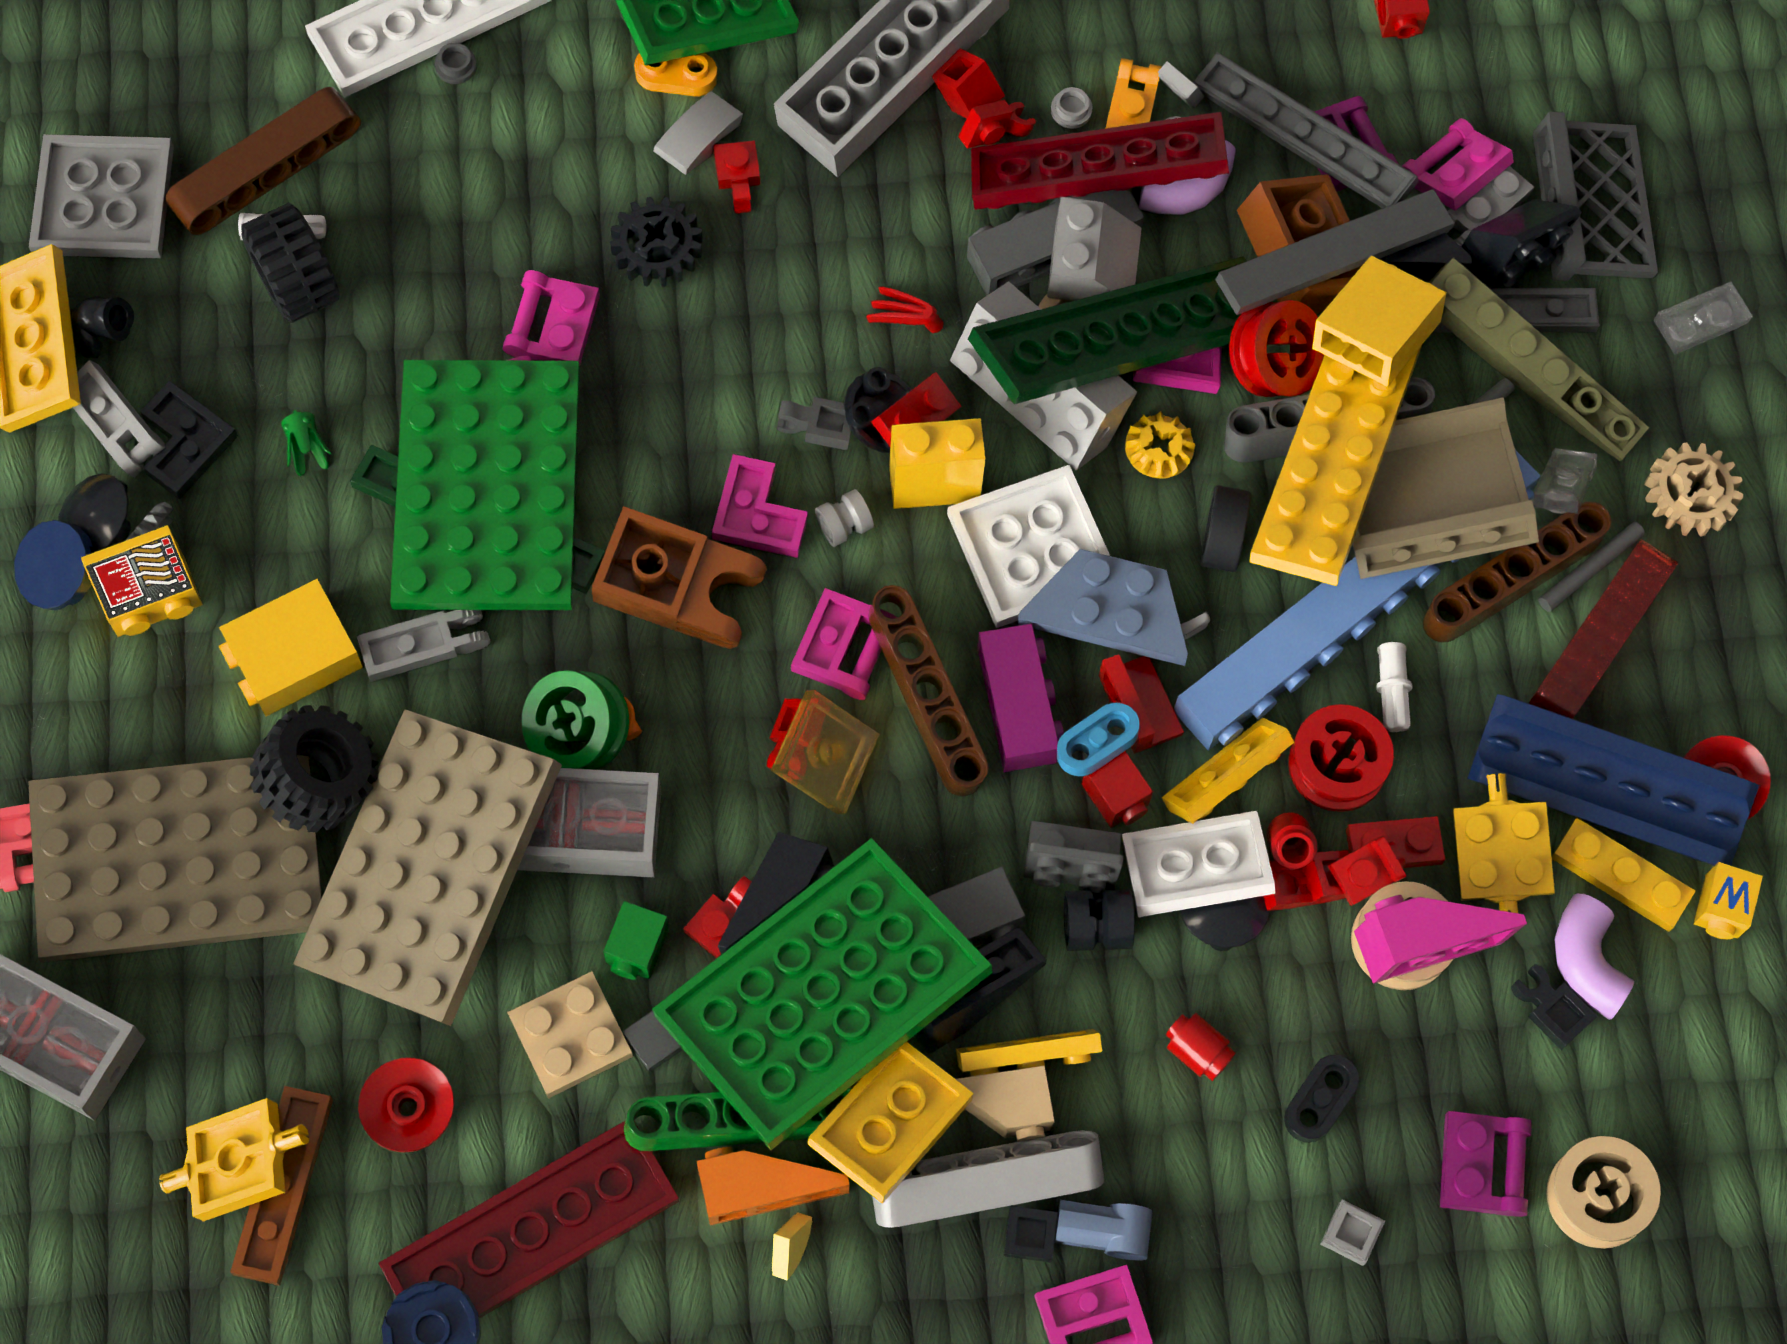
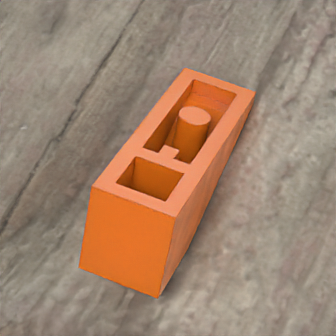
(753, 1184)

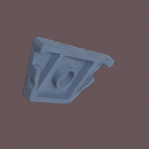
(1110, 606)

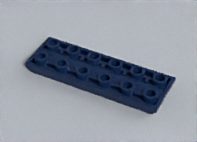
(1614, 781)

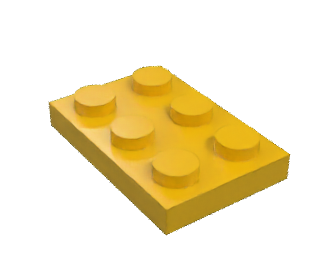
(890, 1120)

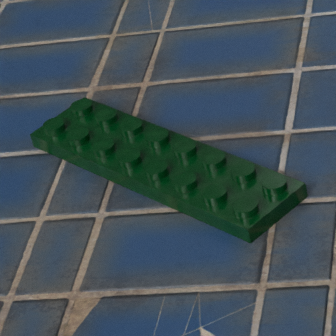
(1107, 333)

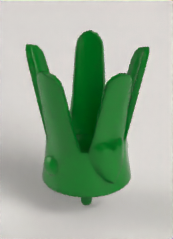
(301, 438)

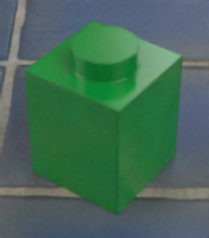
(635, 941)

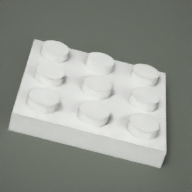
(1023, 538)

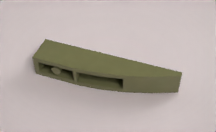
(1534, 362)

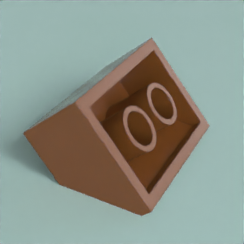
(1291, 211)

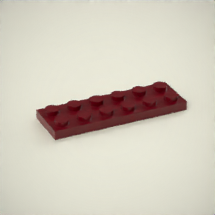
(1098, 161)
(539, 1224)

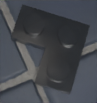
(194, 443)

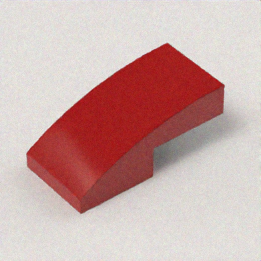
(1305, 885)

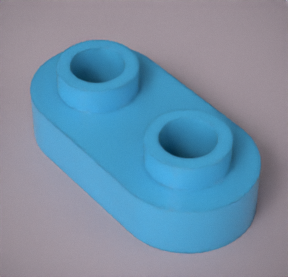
(1095, 740)

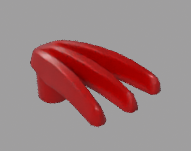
(913, 313)

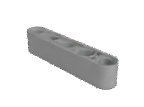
(994, 1178)

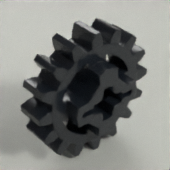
(656, 241)

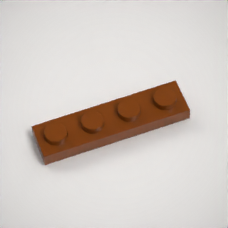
(274, 1221)

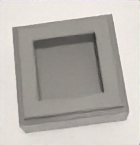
(1180, 85)
(1352, 1232)

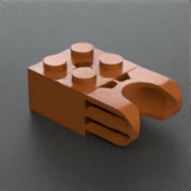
(685, 577)

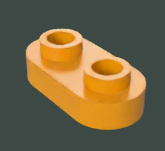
(675, 75)

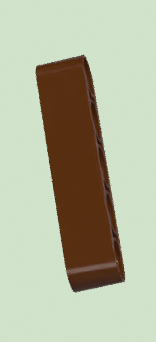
(262, 160)
(1507, 588)
(928, 669)

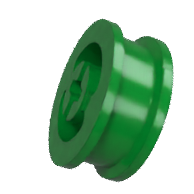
(601, 717)

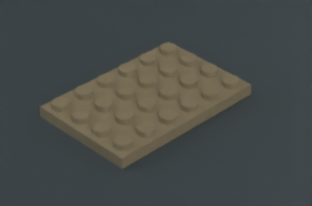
(165, 861)
(428, 866)

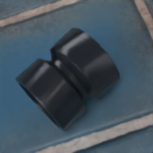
(1098, 919)

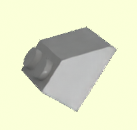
(1092, 250)

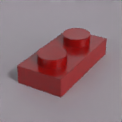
(924, 403)
(1416, 838)

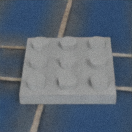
(102, 195)

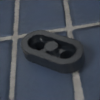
(1320, 1099)

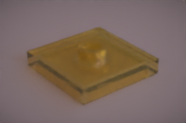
(825, 752)

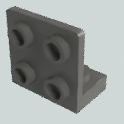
(1073, 857)

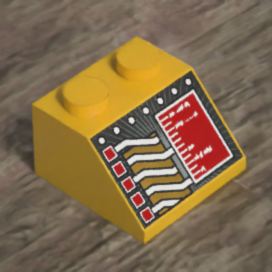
(142, 582)

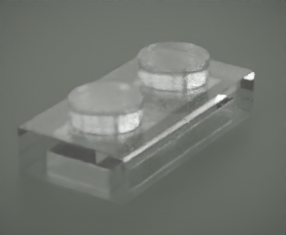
(1702, 318)
(1565, 481)

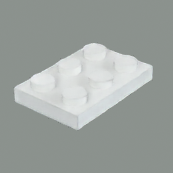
(1198, 864)

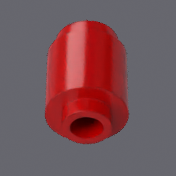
(1294, 852)
(1199, 1046)

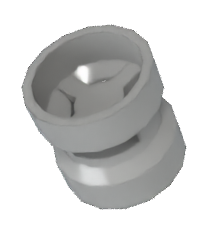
(841, 519)

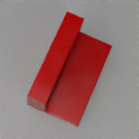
(1141, 689)

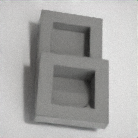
(696, 131)

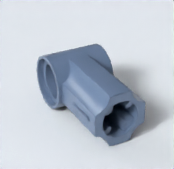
(1117, 1229)

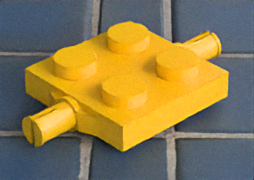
(1503, 849)
(235, 1159)

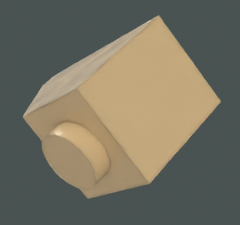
(1012, 1102)

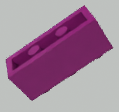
(1019, 697)

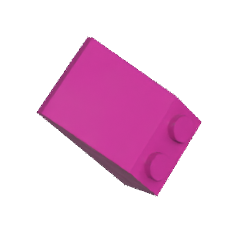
(1427, 932)

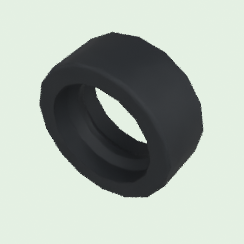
(1225, 528)

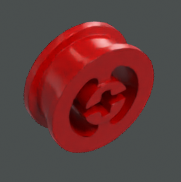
(1275, 373)
(1326, 736)

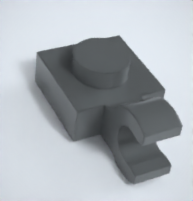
(823, 422)

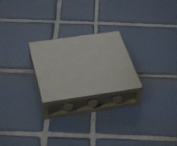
(1445, 492)

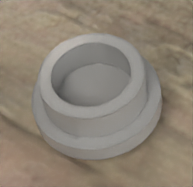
(1071, 108)

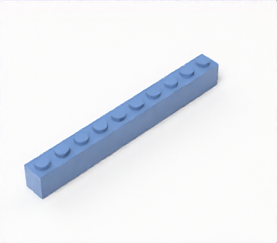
(1296, 642)

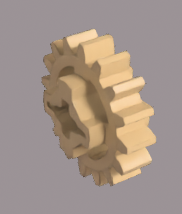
(1704, 509)

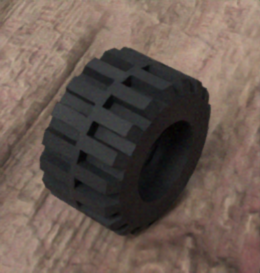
(290, 262)
(335, 746)

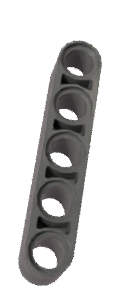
(1269, 427)

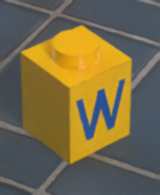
(1727, 901)

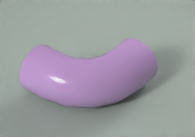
(1185, 195)
(1581, 956)

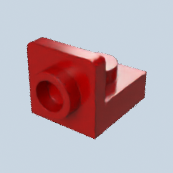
(1368, 869)

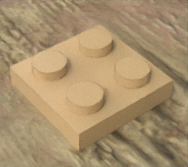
(570, 1034)

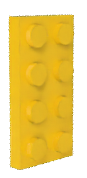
(35, 340)

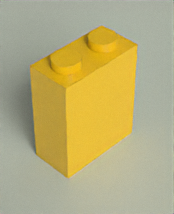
(1379, 320)
(936, 463)
(289, 648)

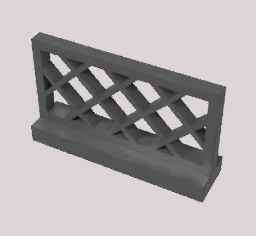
(1558, 185)

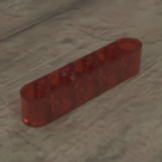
(1604, 630)

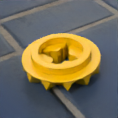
(1154, 461)

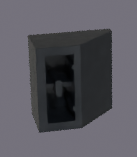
(1519, 241)

